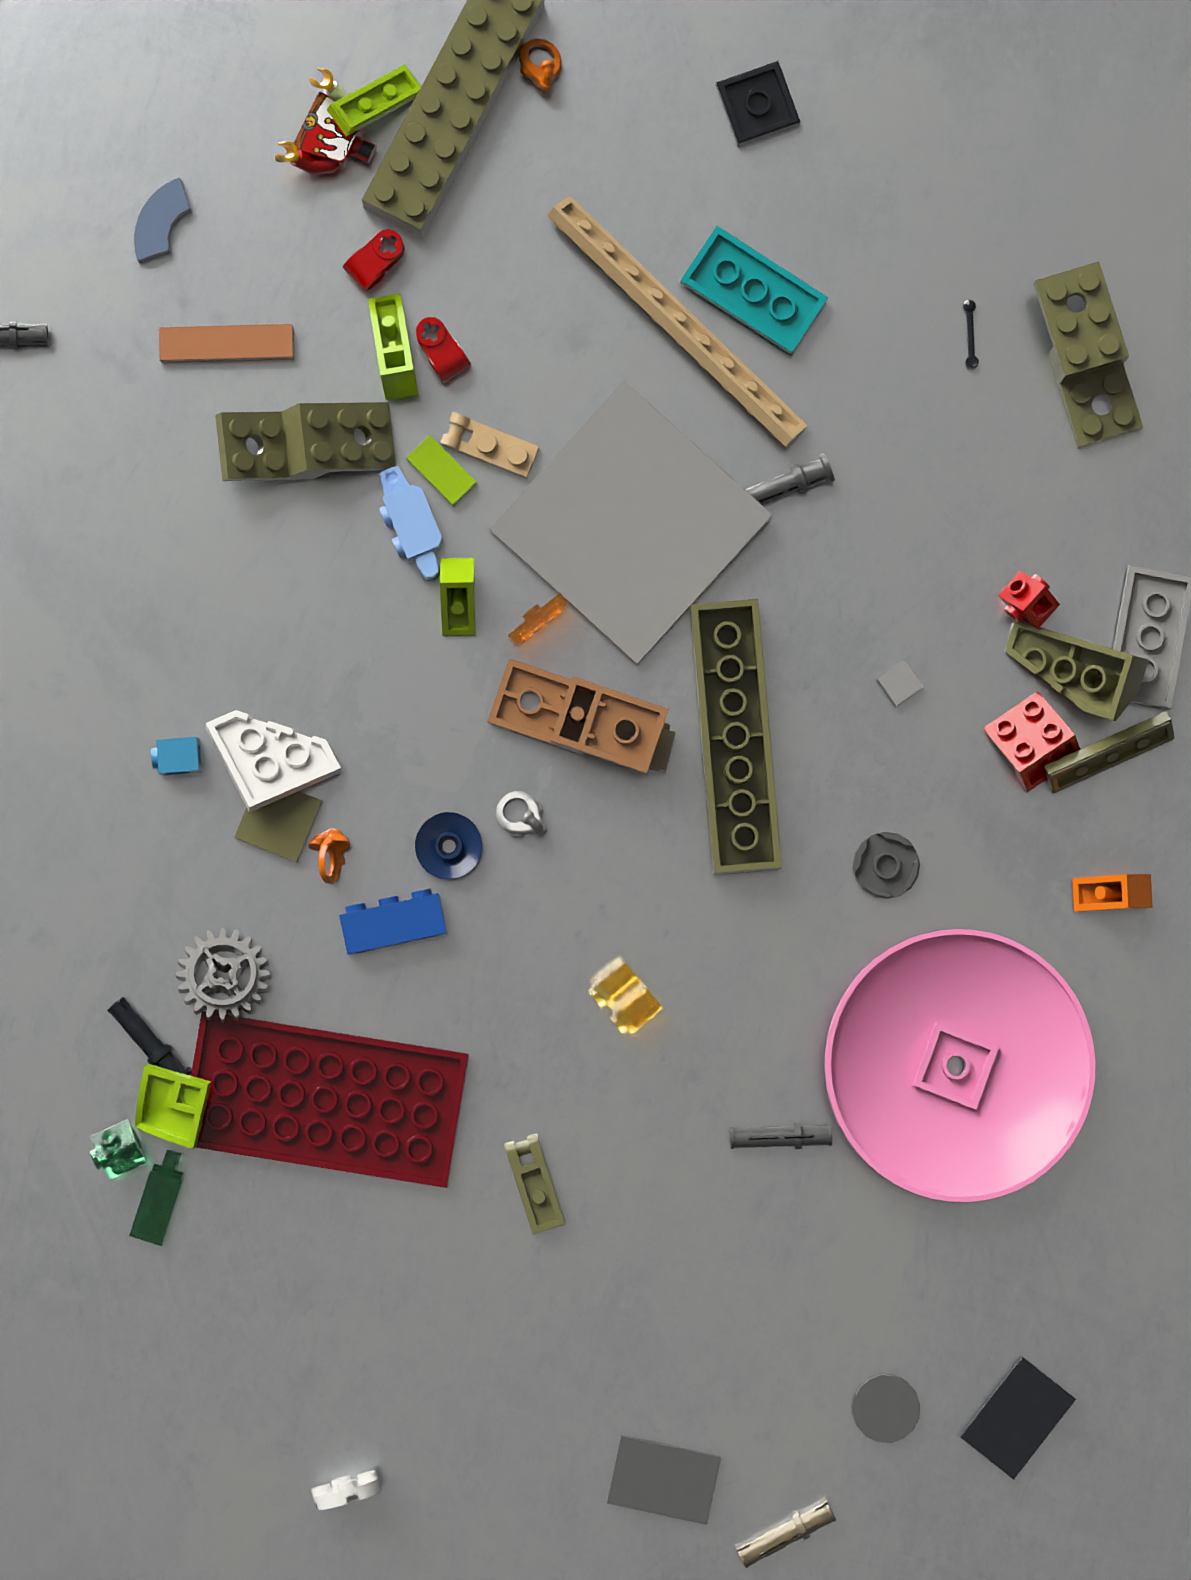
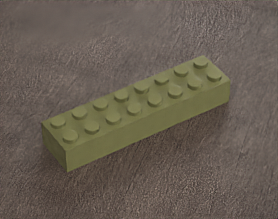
(450, 111)
(735, 736)

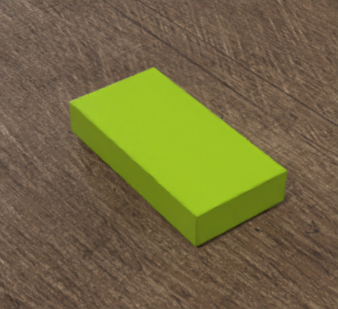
(441, 470)

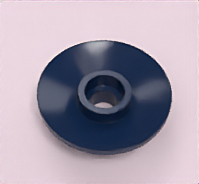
(430, 845)

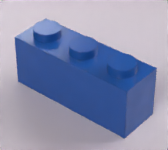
(392, 922)

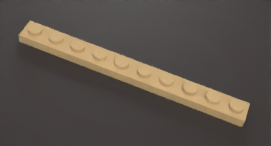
(677, 320)

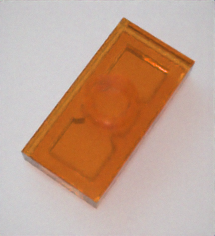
(536, 619)

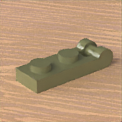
(535, 1185)

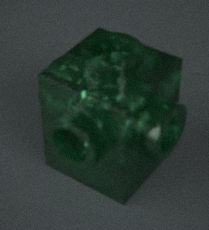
(117, 1149)

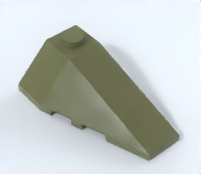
(1085, 672)

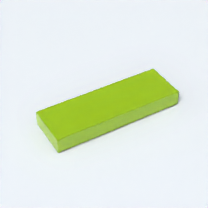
(374, 100)

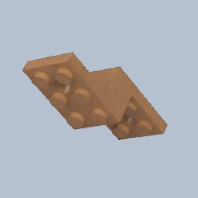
(578, 715)

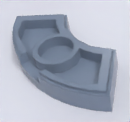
(158, 218)

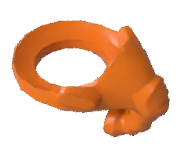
(540, 75)
(336, 845)

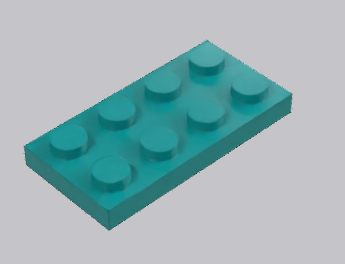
(754, 290)

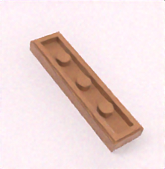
(226, 343)

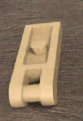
(490, 446)

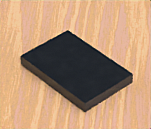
(1017, 1417)

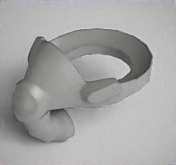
(531, 821)

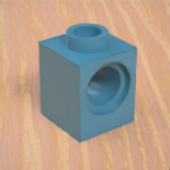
(177, 756)

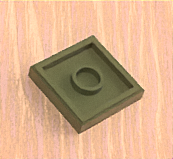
(281, 825)

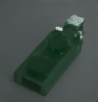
(158, 1200)

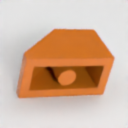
(1112, 892)

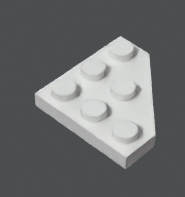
(269, 758)

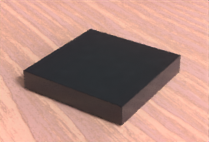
(758, 103)

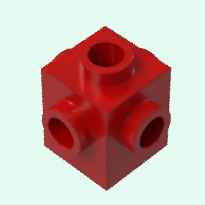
(1029, 599)

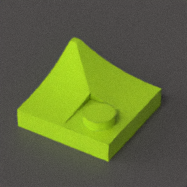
(171, 1105)

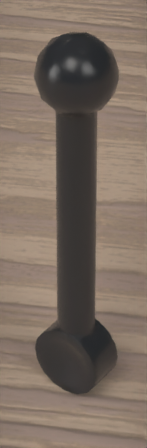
(971, 361)

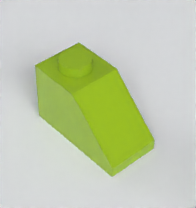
(457, 596)

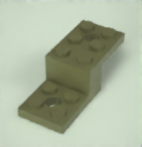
(1088, 354)
(305, 441)

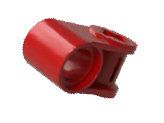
(370, 263)
(444, 353)

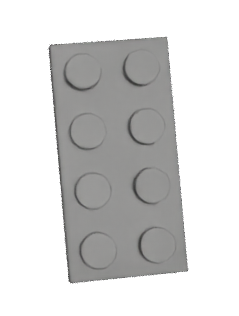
(1154, 628)

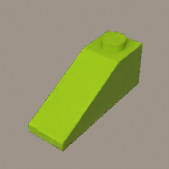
(393, 346)

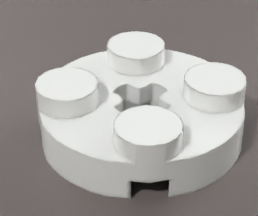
(346, 1489)

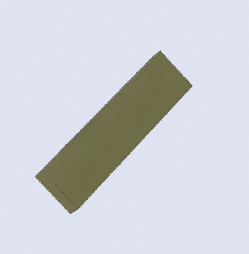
(1109, 752)

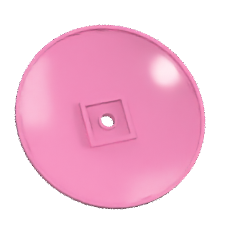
(1021, 1051)

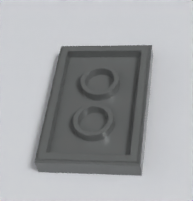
(664, 1479)

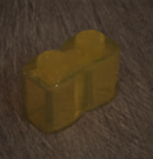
(624, 995)

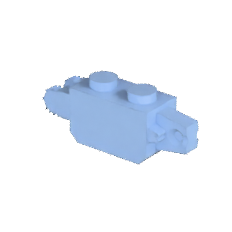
(413, 522)

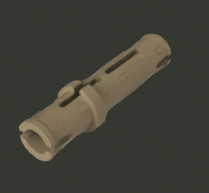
(793, 1530)

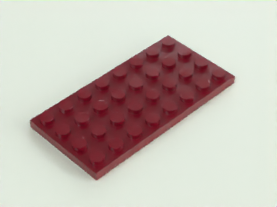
(329, 1099)

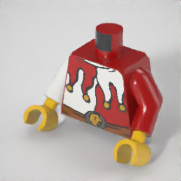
(320, 142)

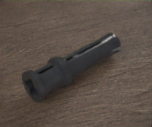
(143, 1036)

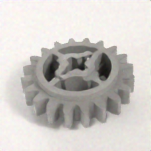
(233, 966)

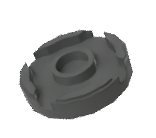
(886, 865)
(886, 1408)

